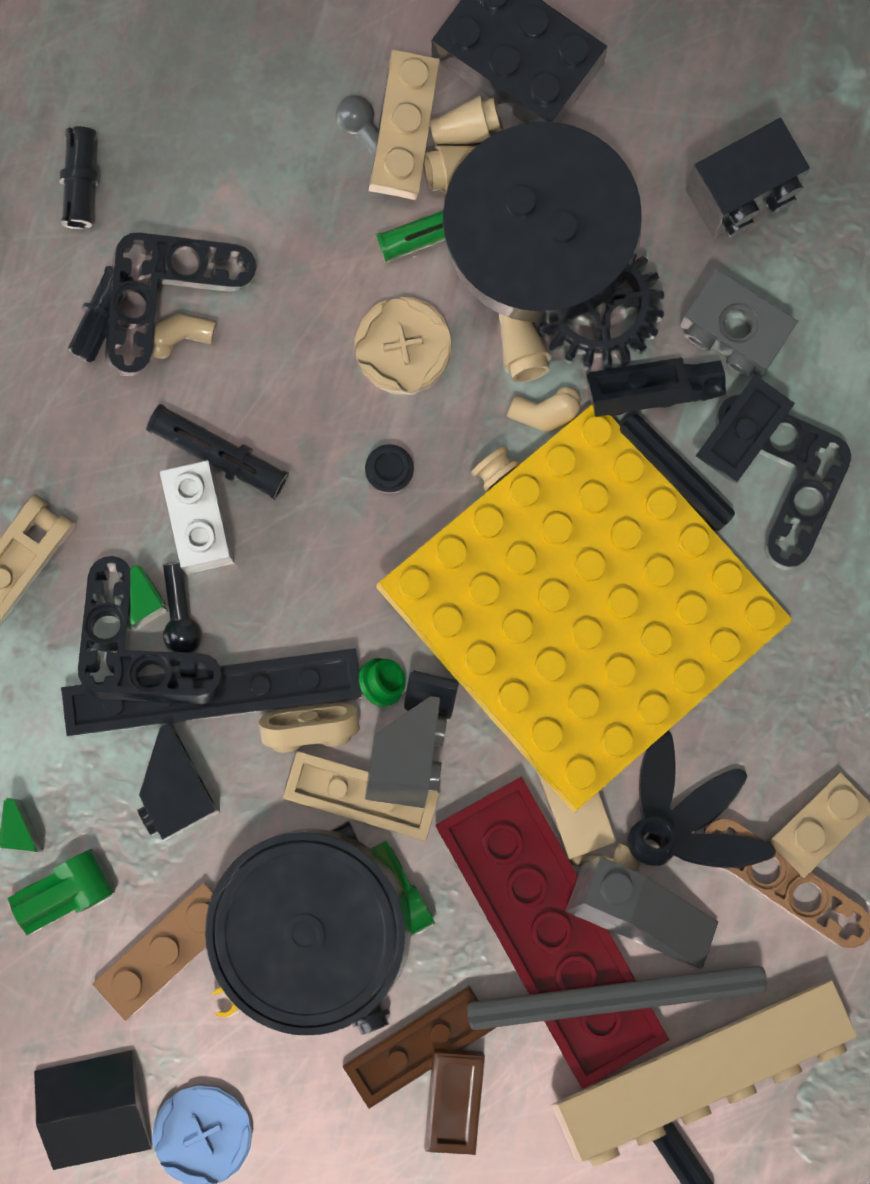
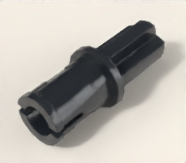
(93, 324)

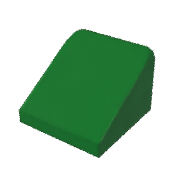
(145, 598)
(17, 828)

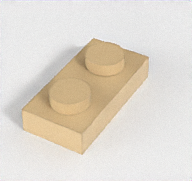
(821, 825)

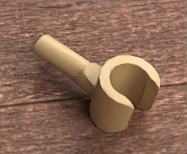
(621, 856)

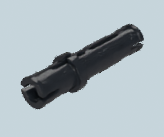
(268, 477)

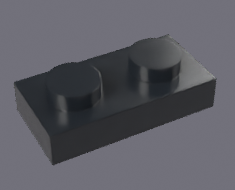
(745, 429)

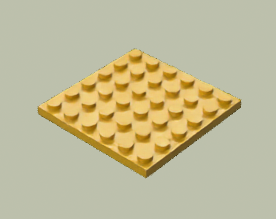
(584, 606)

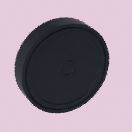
(542, 222)
(308, 931)

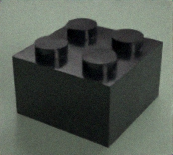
(748, 179)

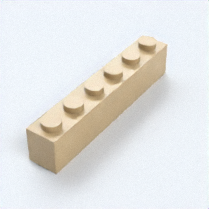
(704, 1071)

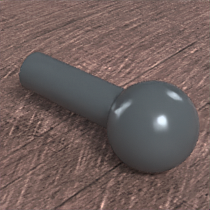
(356, 116)

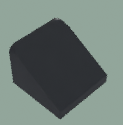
(424, 685)

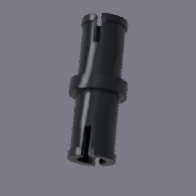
(78, 177)

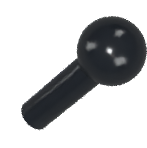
(181, 632)

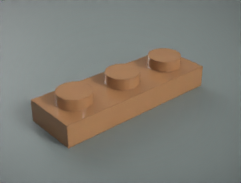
(157, 956)

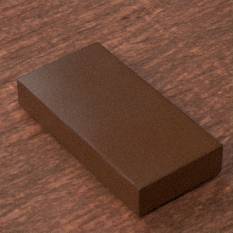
(454, 1101)

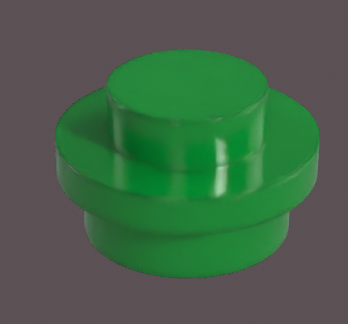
(382, 681)

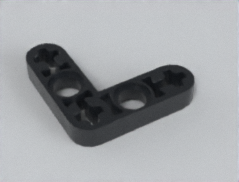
(160, 270)
(801, 459)
(128, 663)

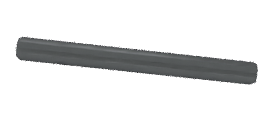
(617, 997)

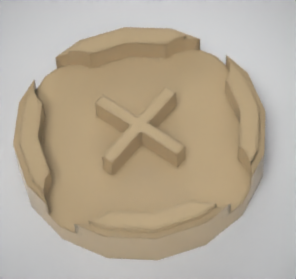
(403, 345)

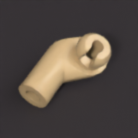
(179, 327)
(548, 414)

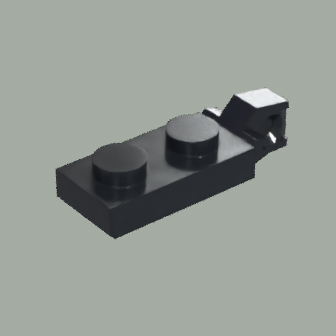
(654, 385)

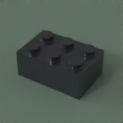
(520, 55)

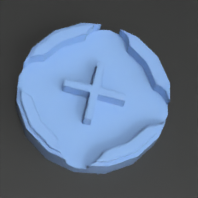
(202, 1135)

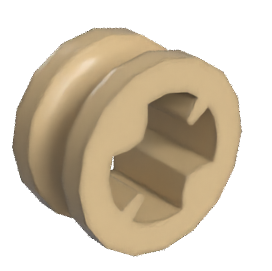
(494, 467)

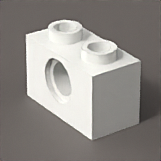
(196, 517)

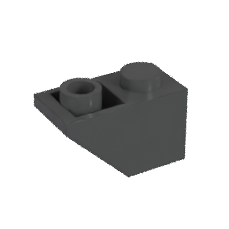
(403, 757)

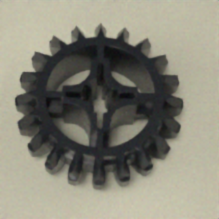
(604, 345)

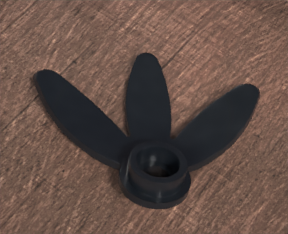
(674, 827)

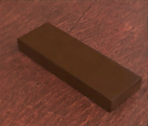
(409, 1050)

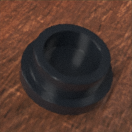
(389, 468)

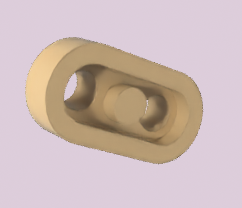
(322, 723)

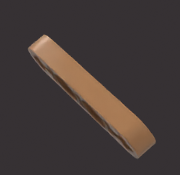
(783, 888)

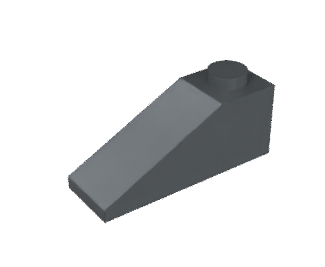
(641, 911)

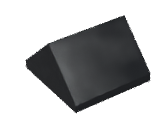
(91, 1110)

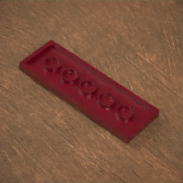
(524, 893)

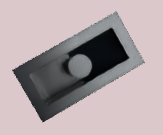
(173, 789)

